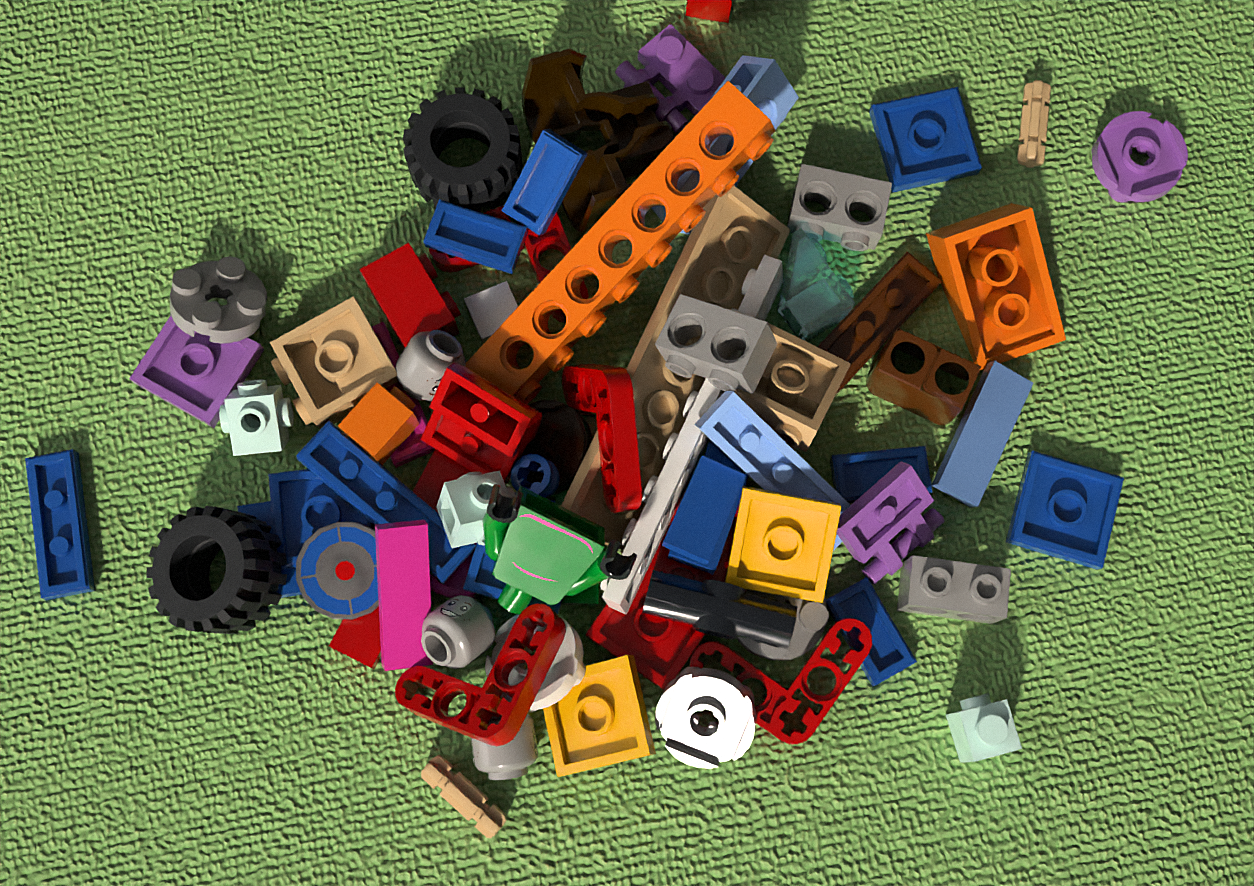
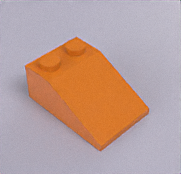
(998, 283)

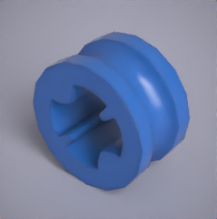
(532, 463)

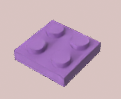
(195, 371)

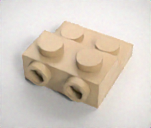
(332, 363)
(796, 388)

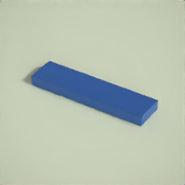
(378, 493)

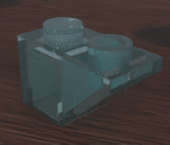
(811, 293)

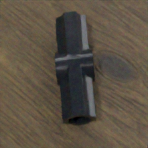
(720, 609)

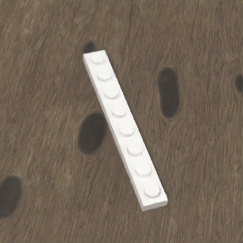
(683, 453)

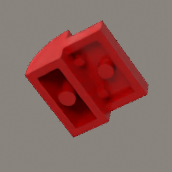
(479, 422)

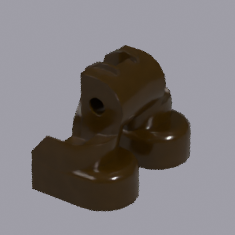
(625, 117)

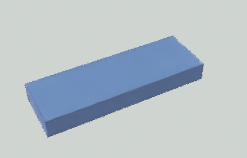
(982, 434)

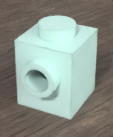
(983, 729)

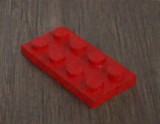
(656, 642)

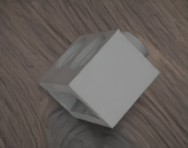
(839, 196)
(721, 335)
(954, 589)

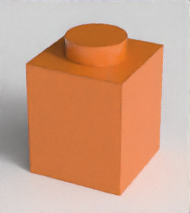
(380, 422)

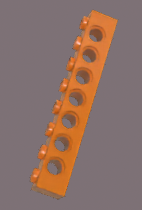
(725, 114)

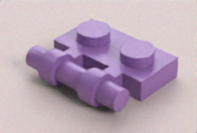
(680, 69)
(881, 514)

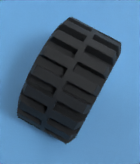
(458, 118)
(184, 564)

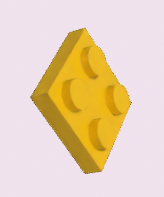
(783, 544)
(600, 719)

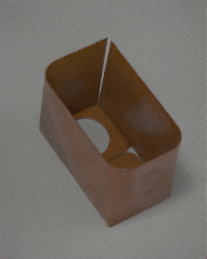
(906, 390)

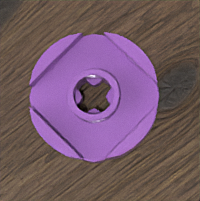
(1123, 176)

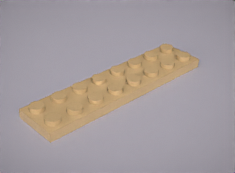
(710, 269)

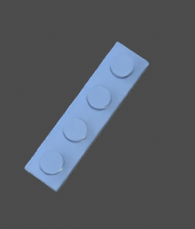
(763, 452)

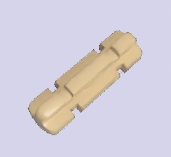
(1034, 124)
(464, 796)

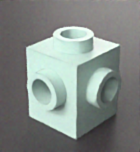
(256, 418)
(465, 504)

